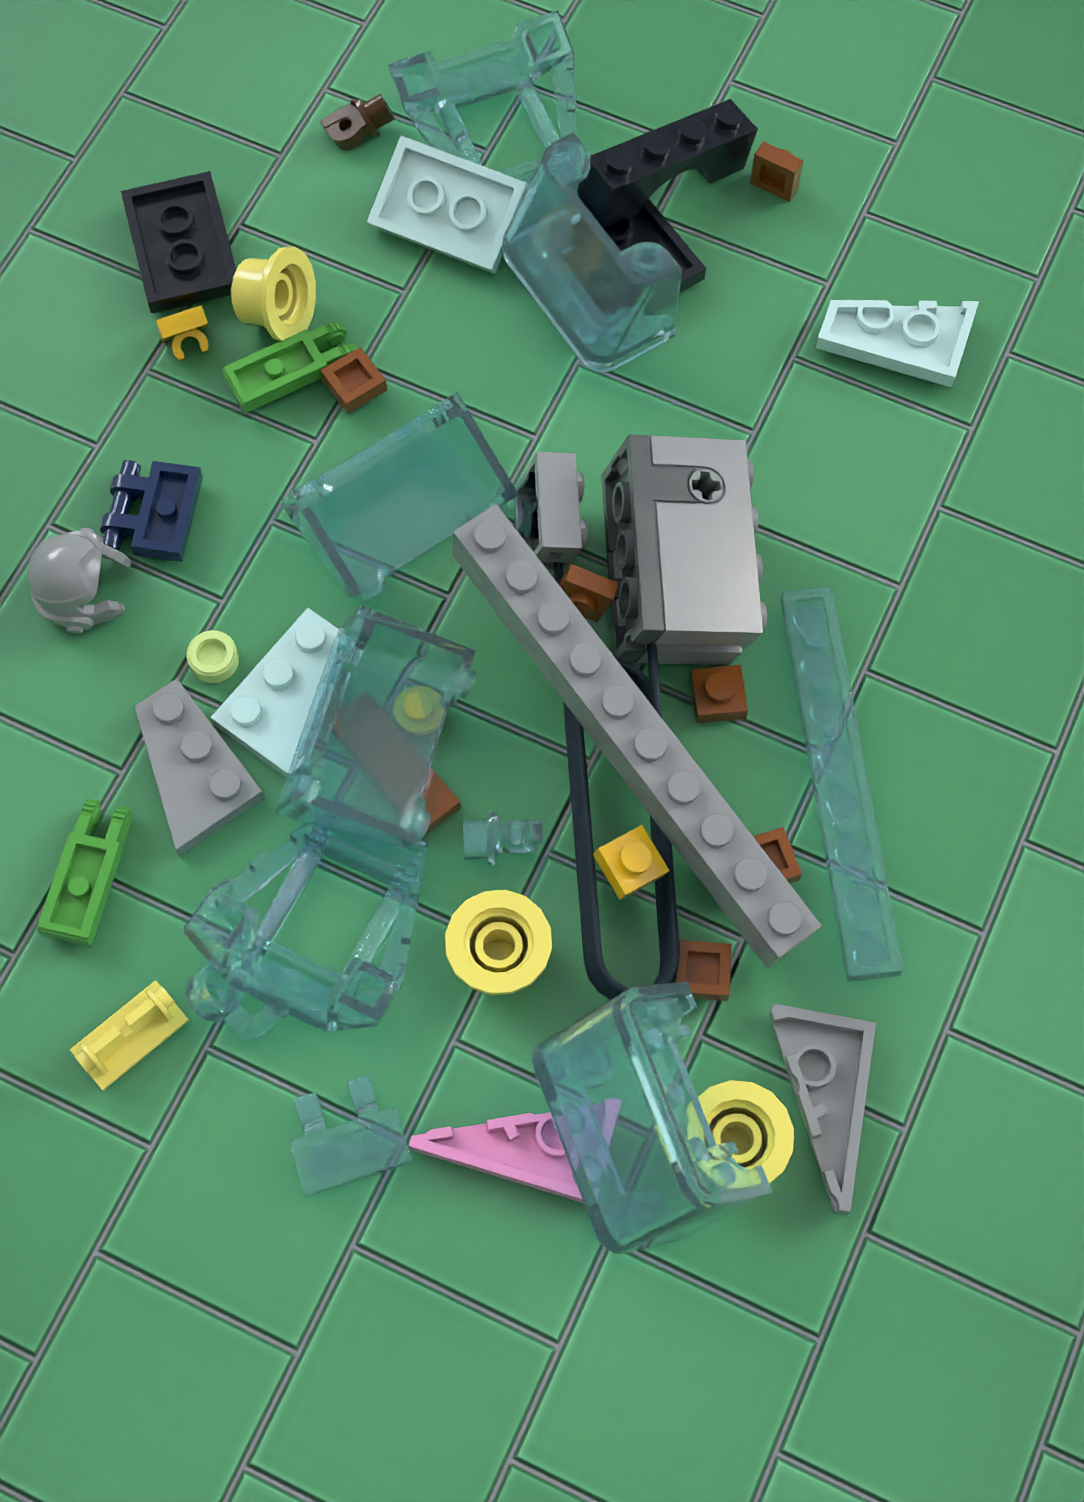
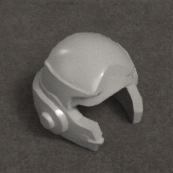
(66, 577)

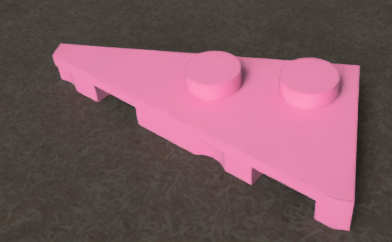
(510, 1147)

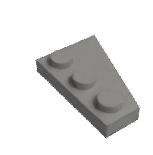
(193, 767)

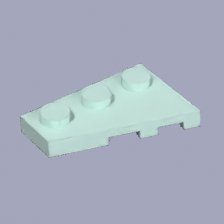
(906, 339)

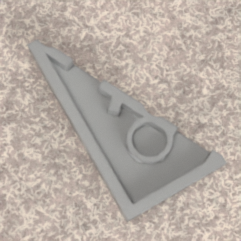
(829, 1076)

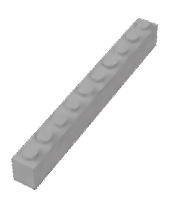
(633, 737)

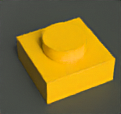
(630, 862)

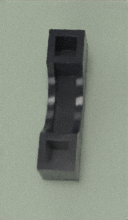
(630, 172)

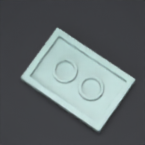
(446, 204)

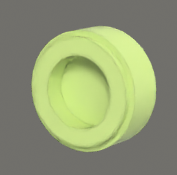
(212, 656)

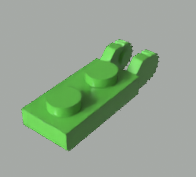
(285, 365)
(84, 876)

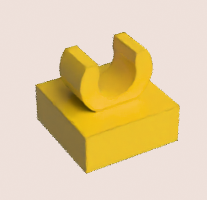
(183, 326)

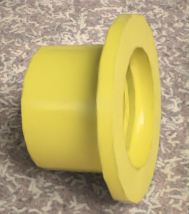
(276, 292)
(498, 942)
(753, 1121)

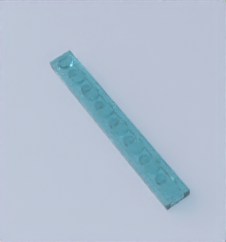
(841, 786)

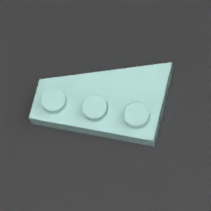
(275, 697)

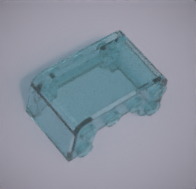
(637, 1123)

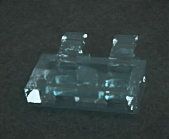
(351, 1149)

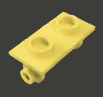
(129, 1035)

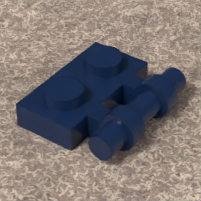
(165, 511)

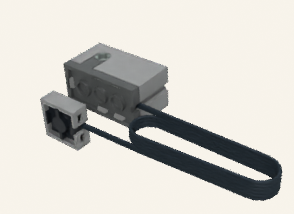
(683, 596)

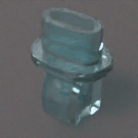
(489, 836)

